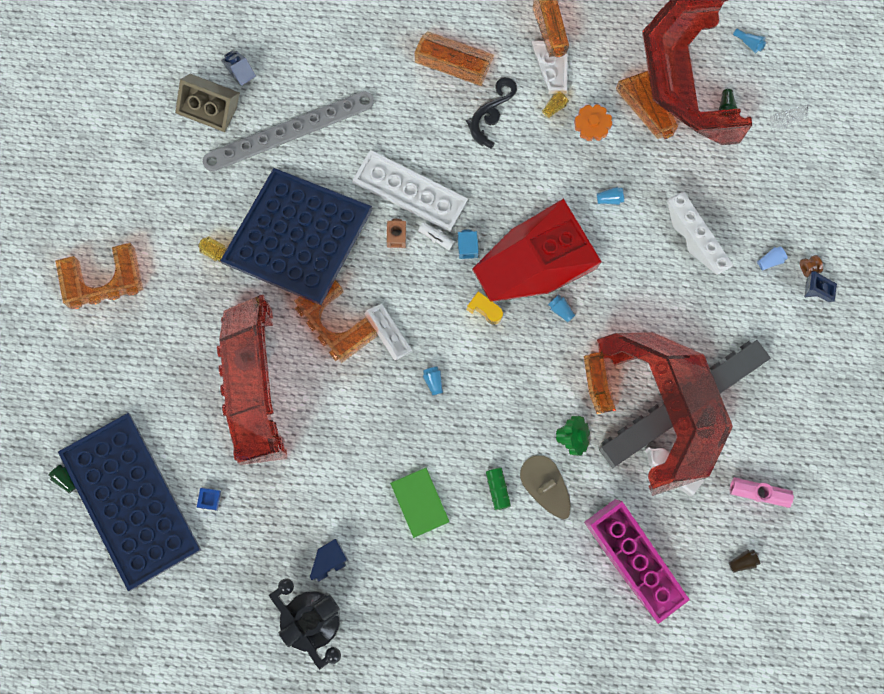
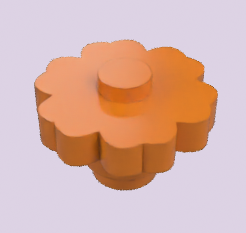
(593, 122)

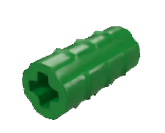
(498, 489)

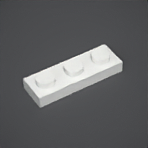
(388, 332)

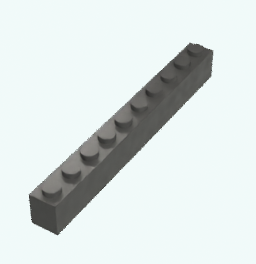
(658, 421)

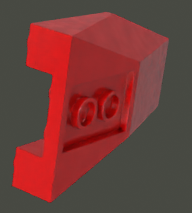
(537, 256)

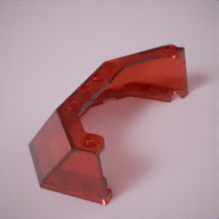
(671, 70)
(247, 383)
(690, 402)

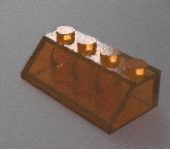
(453, 58)

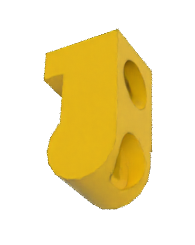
(488, 309)

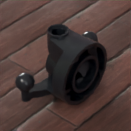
(291, 614)

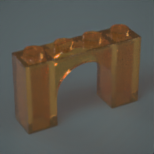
(125, 279)
(342, 344)

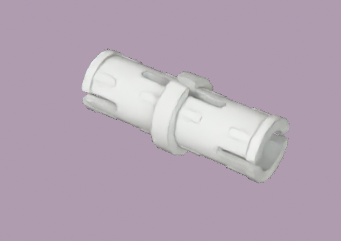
(437, 236)

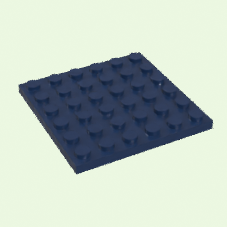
(297, 235)

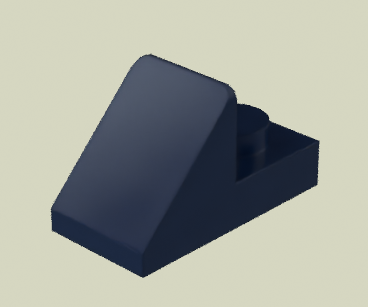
(820, 286)

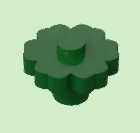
(574, 435)

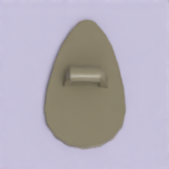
(546, 485)

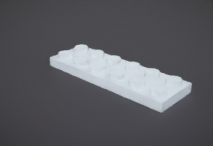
(410, 190)

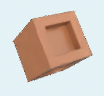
(396, 241)

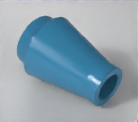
(611, 196)
(561, 307)
(433, 380)

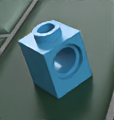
(467, 244)

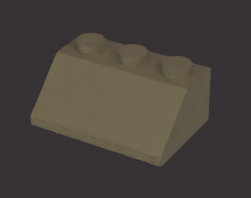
(206, 102)

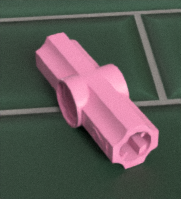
(773, 495)

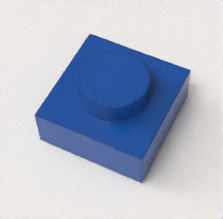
(208, 499)

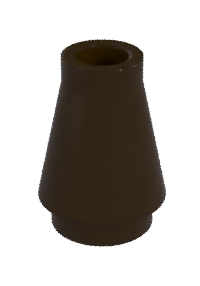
(745, 561)

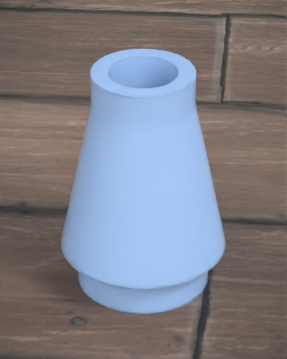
(773, 258)

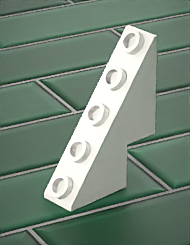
(698, 236)

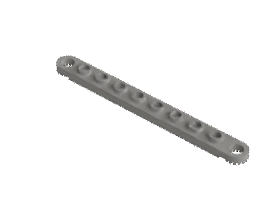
(288, 131)

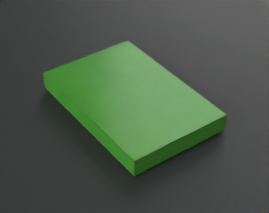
(419, 502)

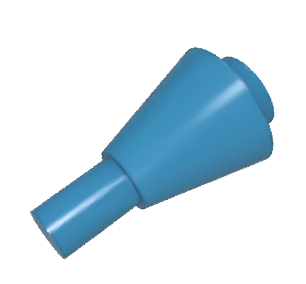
(754, 42)

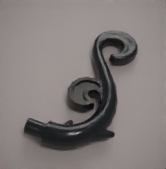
(489, 108)

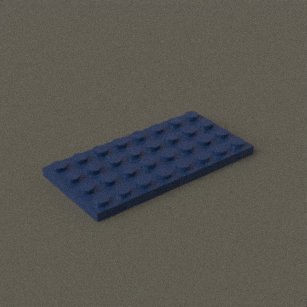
(129, 501)

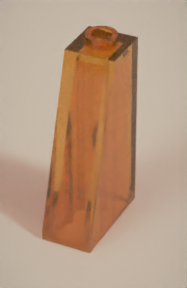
(551, 27)
(638, 96)

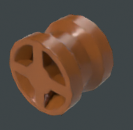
(810, 265)

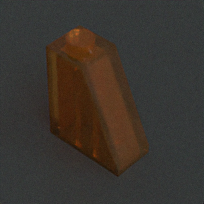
(599, 383)

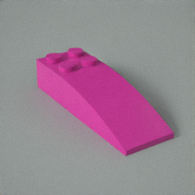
(636, 560)

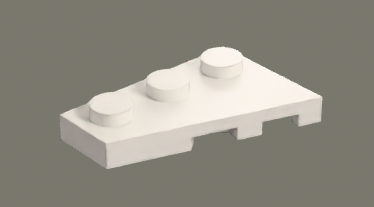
(552, 68)

